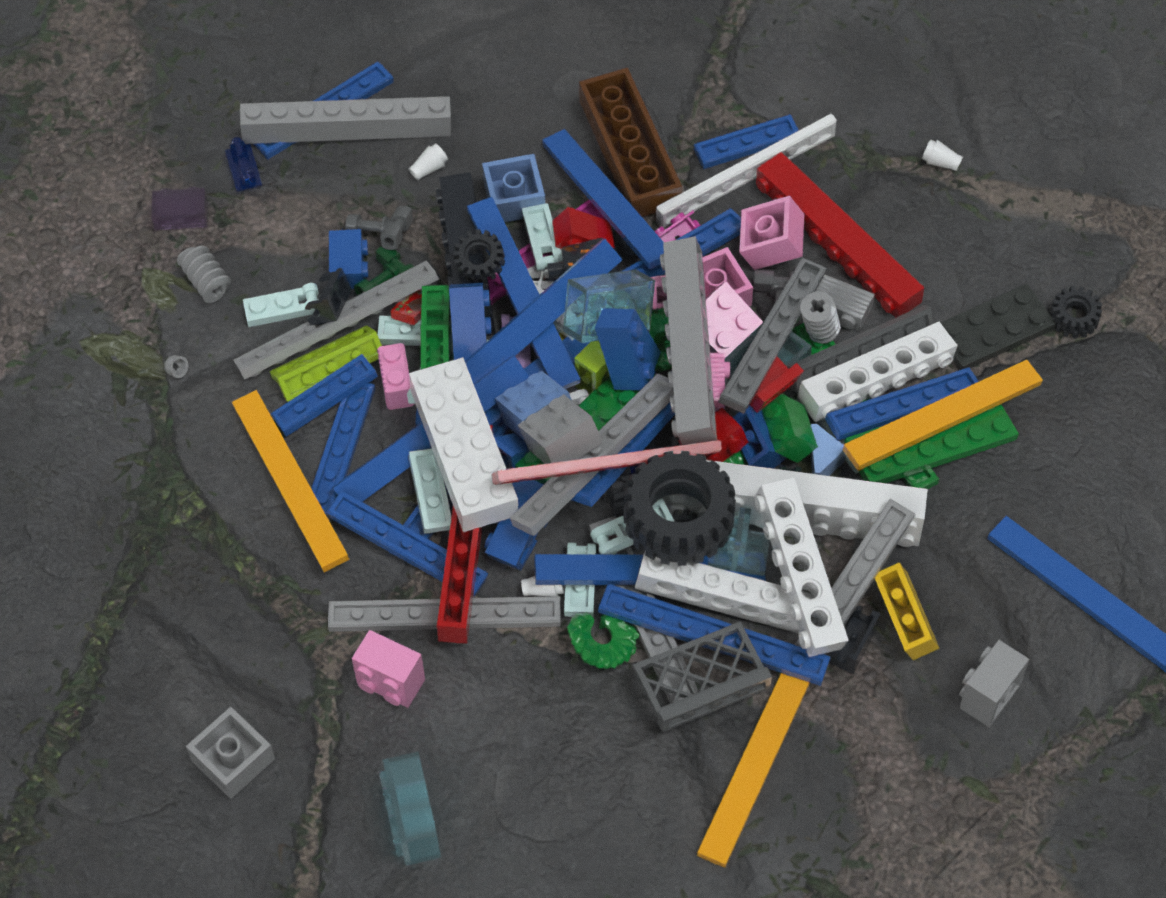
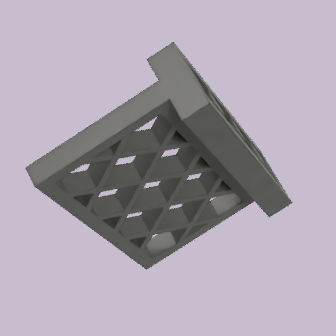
(710, 699)

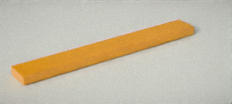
(942, 415)
(290, 481)
(753, 770)

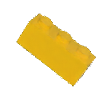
(906, 611)

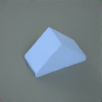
(828, 454)

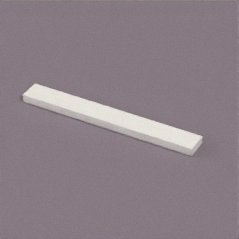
(744, 171)

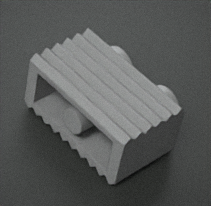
(850, 301)

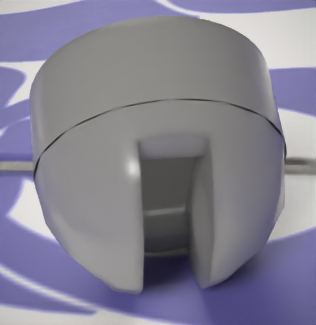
(179, 362)

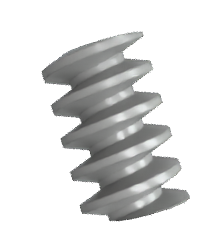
(204, 273)
(820, 317)

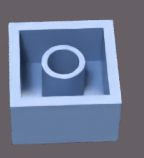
(513, 185)
(528, 399)

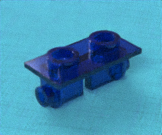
(242, 165)

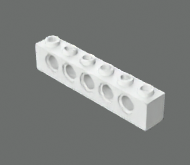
(877, 371)
(786, 497)
(719, 591)

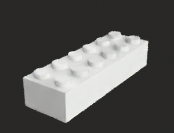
(462, 444)

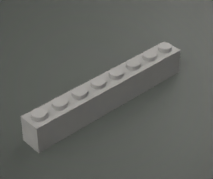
(345, 120)
(688, 341)

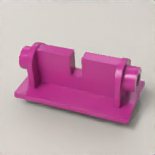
(680, 226)

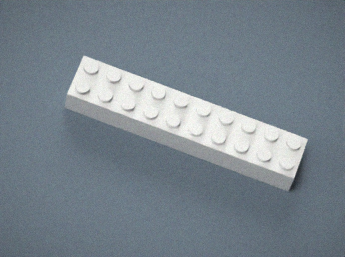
(831, 503)

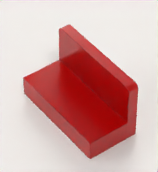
(775, 383)

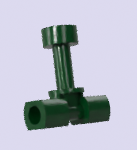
(391, 267)

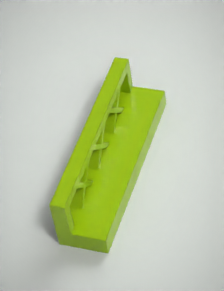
(318, 364)

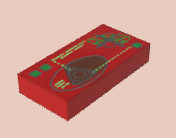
(409, 309)

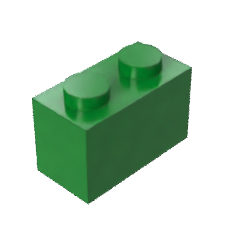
(789, 428)

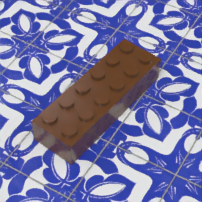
(629, 140)

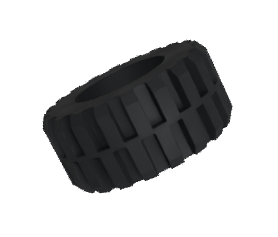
(679, 540)

